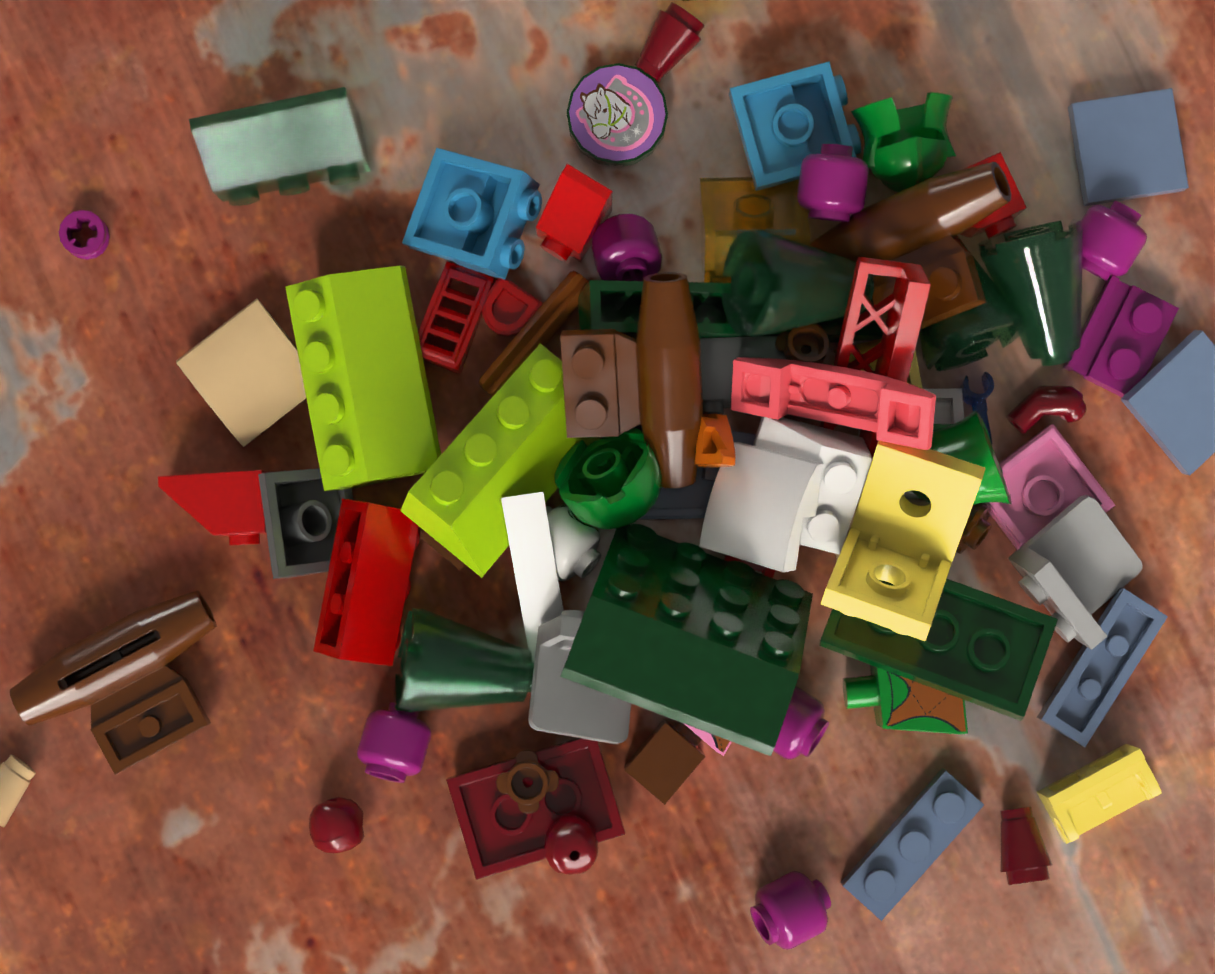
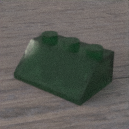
(282, 146)

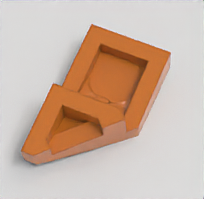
(715, 442)

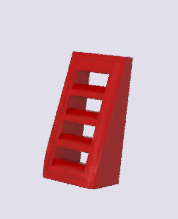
(428, 327)

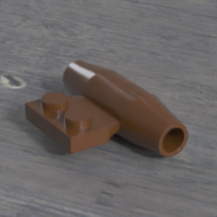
(921, 230)
(645, 381)
(125, 678)

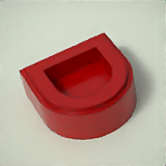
(508, 308)

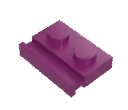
(1121, 336)

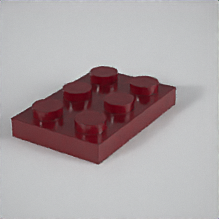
(506, 838)

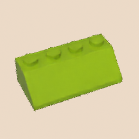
(363, 377)
(500, 454)

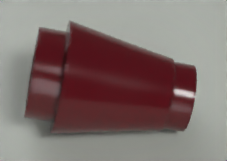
(669, 40)
(1022, 847)

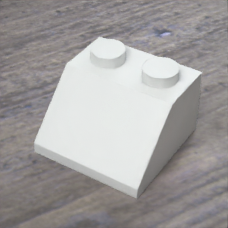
(844, 472)

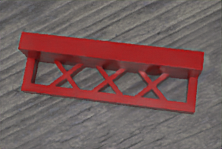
(900, 330)

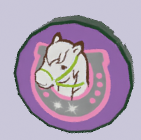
(617, 115)

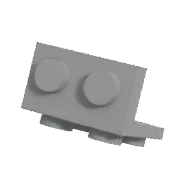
(1076, 568)
(567, 706)

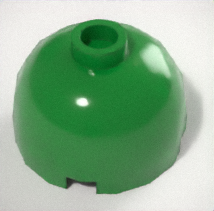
(610, 480)

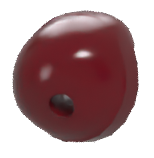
(336, 825)
(571, 845)

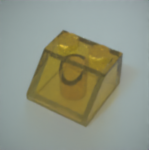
(735, 206)

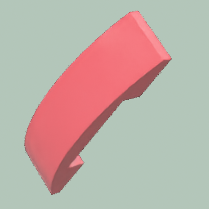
(835, 395)

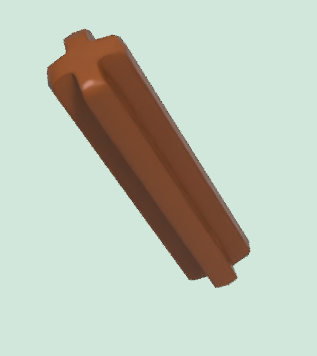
(537, 330)

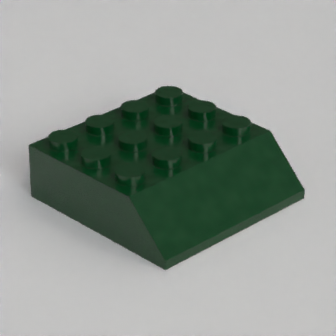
(692, 637)

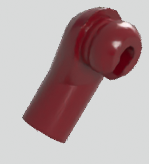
(1048, 400)

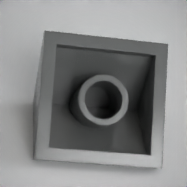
(300, 521)

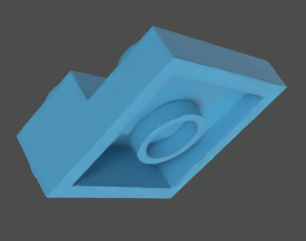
(789, 119)
(473, 213)

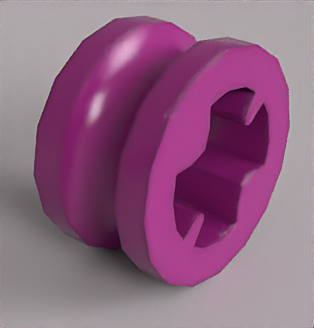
(73, 223)

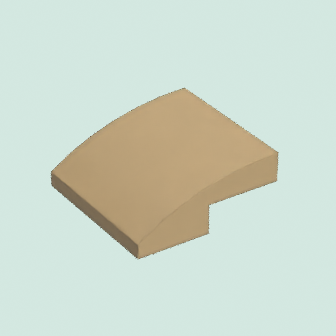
(247, 372)

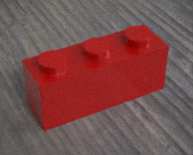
(367, 583)

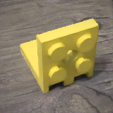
(902, 540)

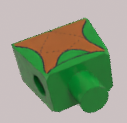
(905, 703)

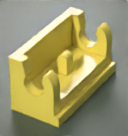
(1099, 791)

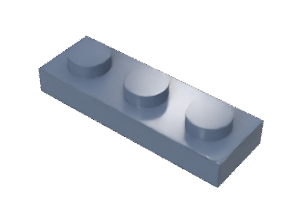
(1101, 673)
(912, 844)

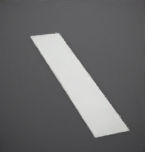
(532, 562)

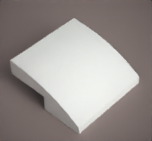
(761, 507)

